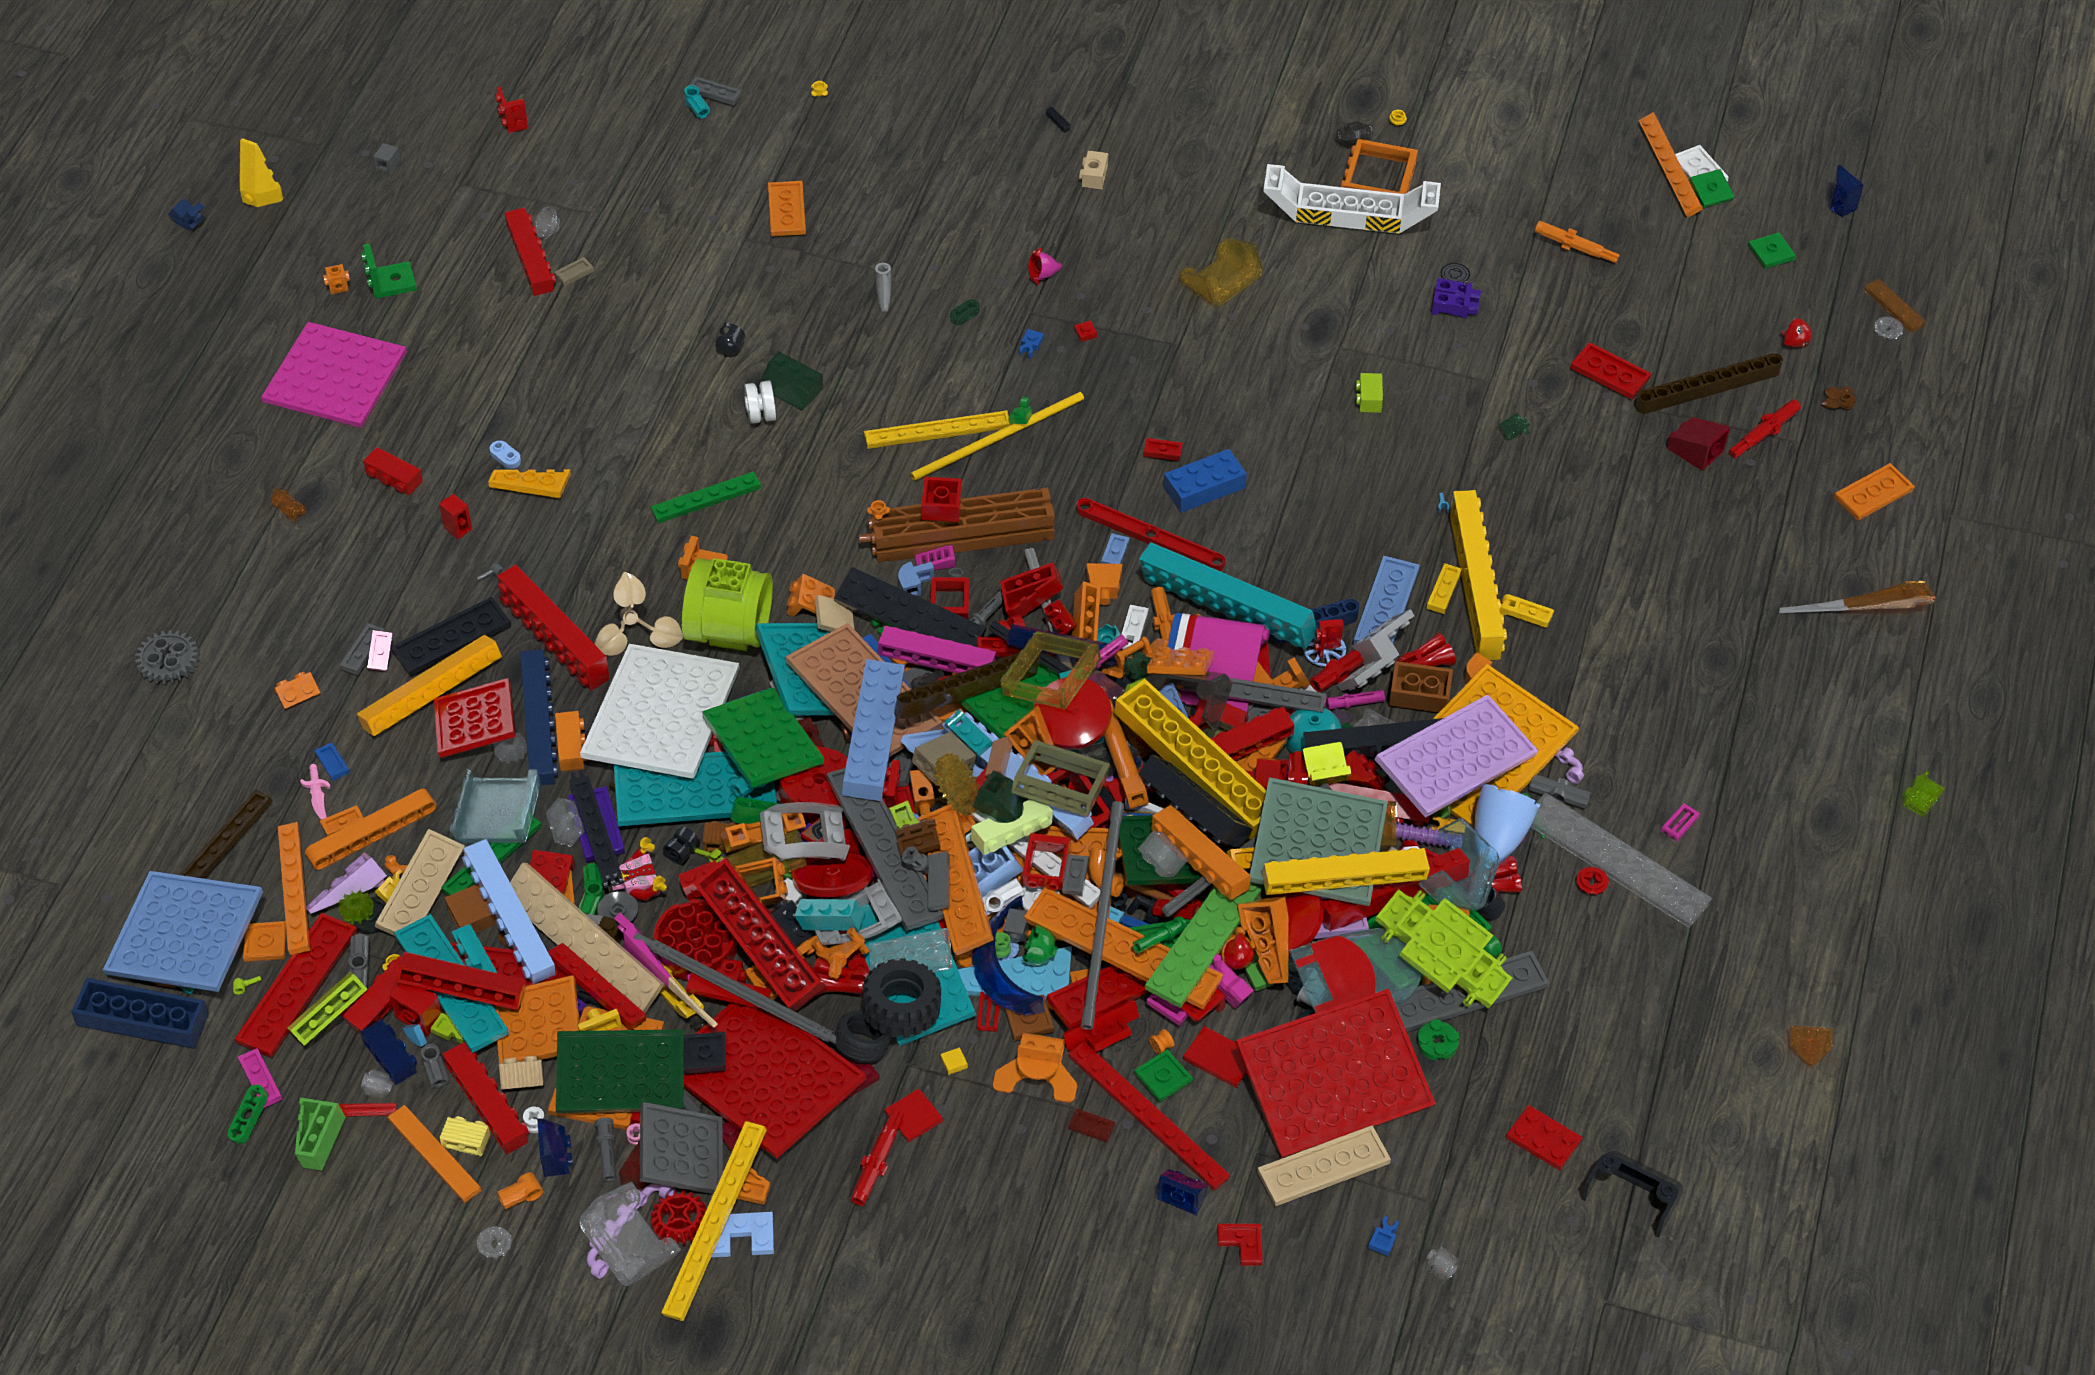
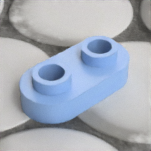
(502, 452)

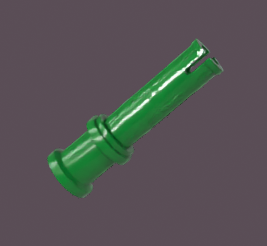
(1166, 932)

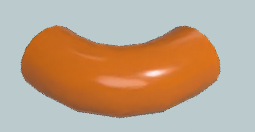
(1096, 870)

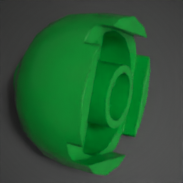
(1039, 947)

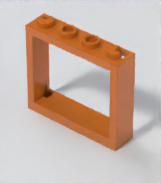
(1381, 151)

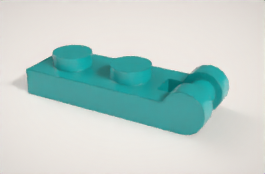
(969, 733)

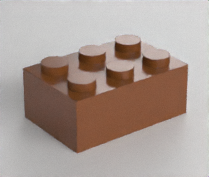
(1420, 687)

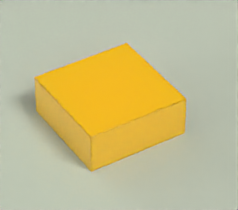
(954, 1061)

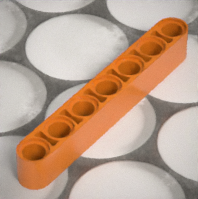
(370, 829)

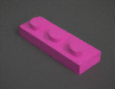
(259, 1074)

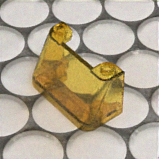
(1228, 275)

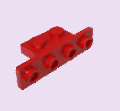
(1106, 1029)

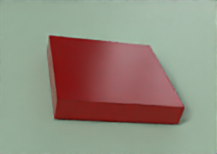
(918, 1115)

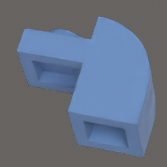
(912, 577)

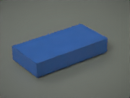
(332, 761)

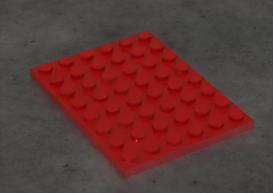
(1334, 1073)
(773, 1076)

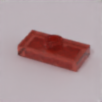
(1091, 1125)

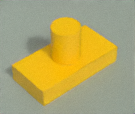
(600, 1022)

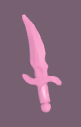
(316, 792)

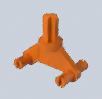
(838, 954)

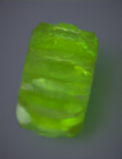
(356, 907)

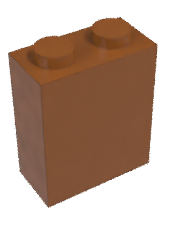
(470, 908)

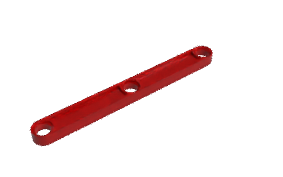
(1138, 530)

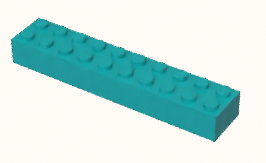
(1227, 595)

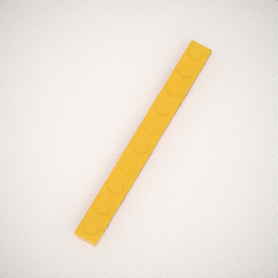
(714, 1221)

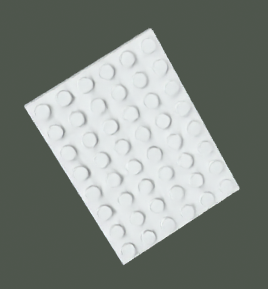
(656, 710)

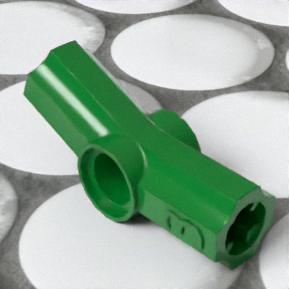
(592, 884)

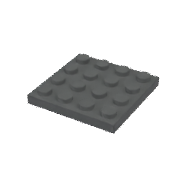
(680, 1148)

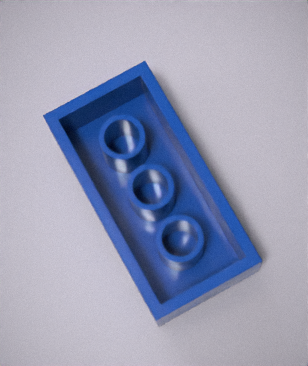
(1204, 480)

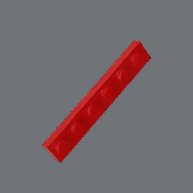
(596, 985)

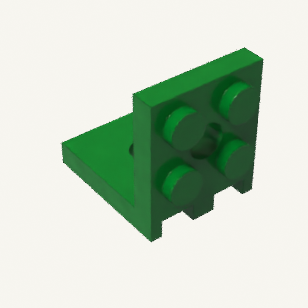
(381, 278)

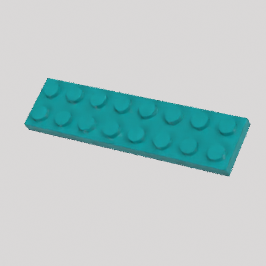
(473, 1019)

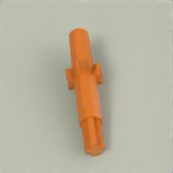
(1570, 240)
(1163, 619)

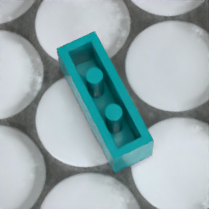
(829, 914)

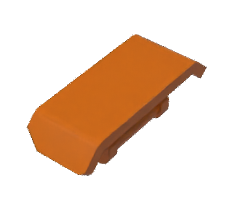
(1148, 649)

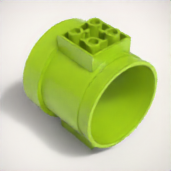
(725, 603)

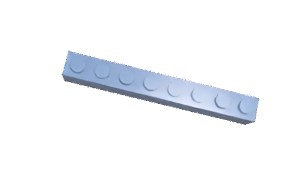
(509, 912)

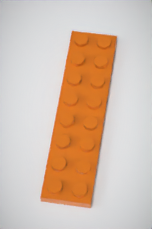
(967, 914)

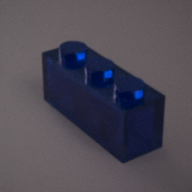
(389, 1051)

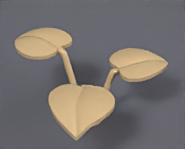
(630, 592)

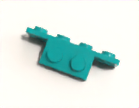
(472, 949)

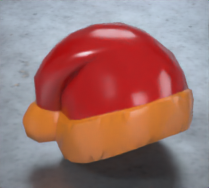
(1237, 951)

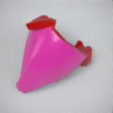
(1042, 266)

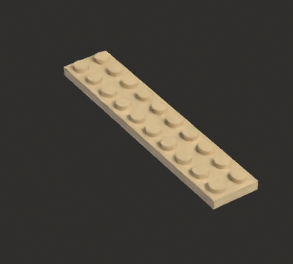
(569, 925)

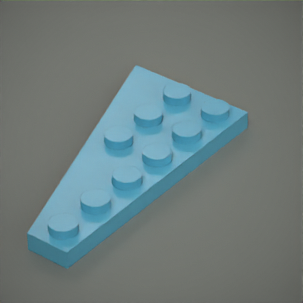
(1031, 978)

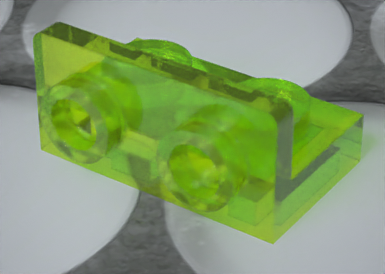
(1923, 794)

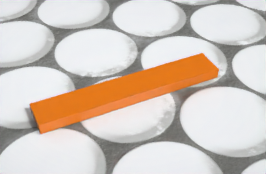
(434, 1154)

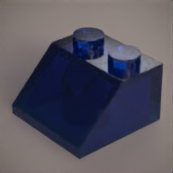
(1845, 192)
(554, 1148)
(1182, 1191)

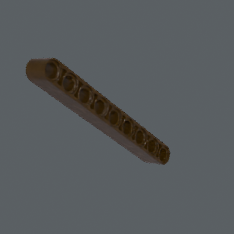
(1708, 383)
(956, 687)

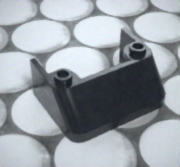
(1664, 1187)

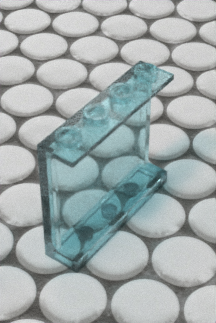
(495, 809)

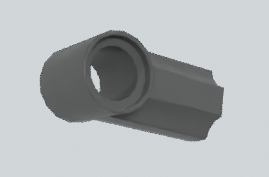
(434, 1067)

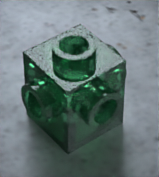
(1136, 666)

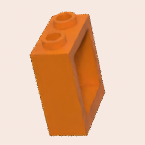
(779, 871)

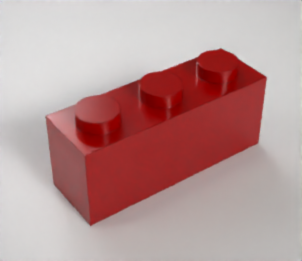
(392, 471)

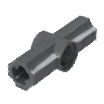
(1560, 790)
(359, 955)

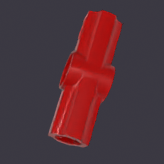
(1336, 671)
(1297, 768)

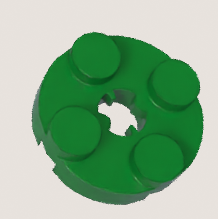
(1441, 1030)

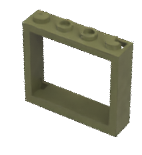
(1058, 795)

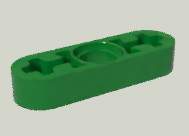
(250, 1122)

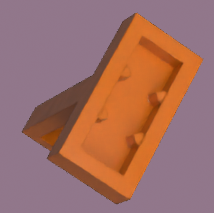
(1293, 677)

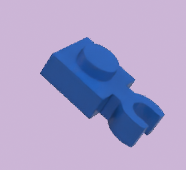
(1030, 341)
(1384, 1238)

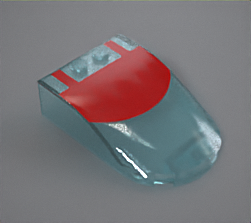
(1354, 967)

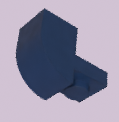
(186, 215)

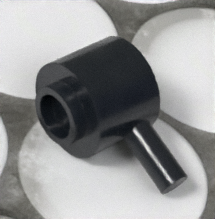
(1494, 905)

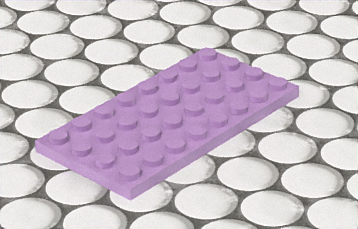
(1456, 755)

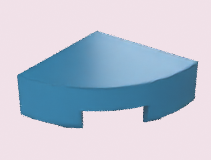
(415, 1034)

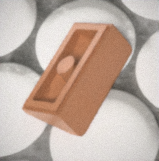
(999, 756)

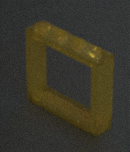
(1061, 698)

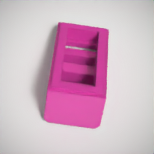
(943, 563)

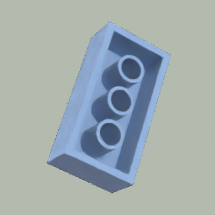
(994, 868)

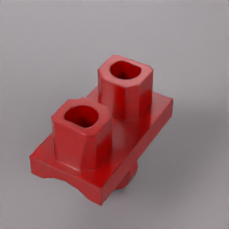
(1060, 617)

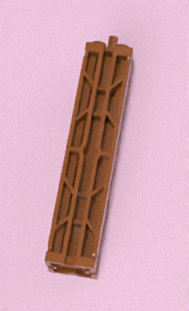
(983, 524)

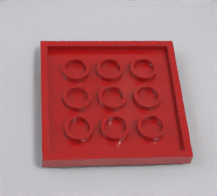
(474, 717)

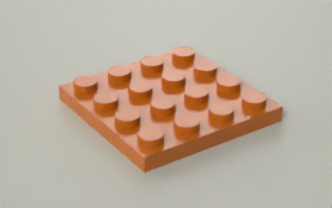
(542, 1013)

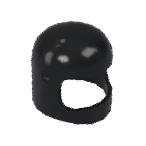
(730, 343)

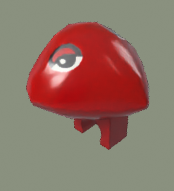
(1797, 334)

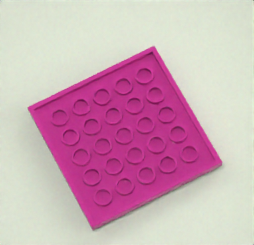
(334, 374)

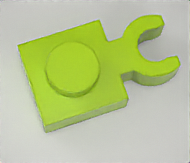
(444, 1028)

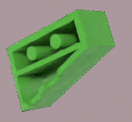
(317, 1131)

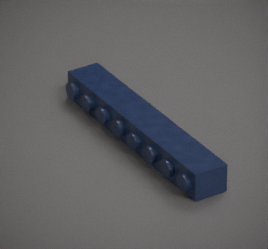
(538, 715)

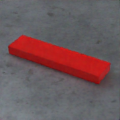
(703, 987)

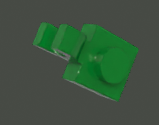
(1021, 414)

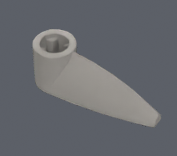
(883, 284)

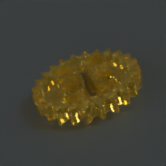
(956, 783)

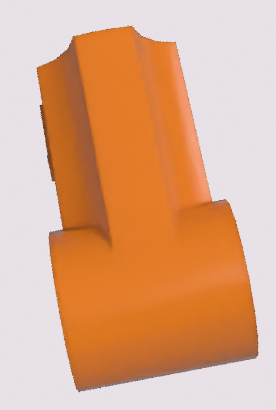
(525, 1189)

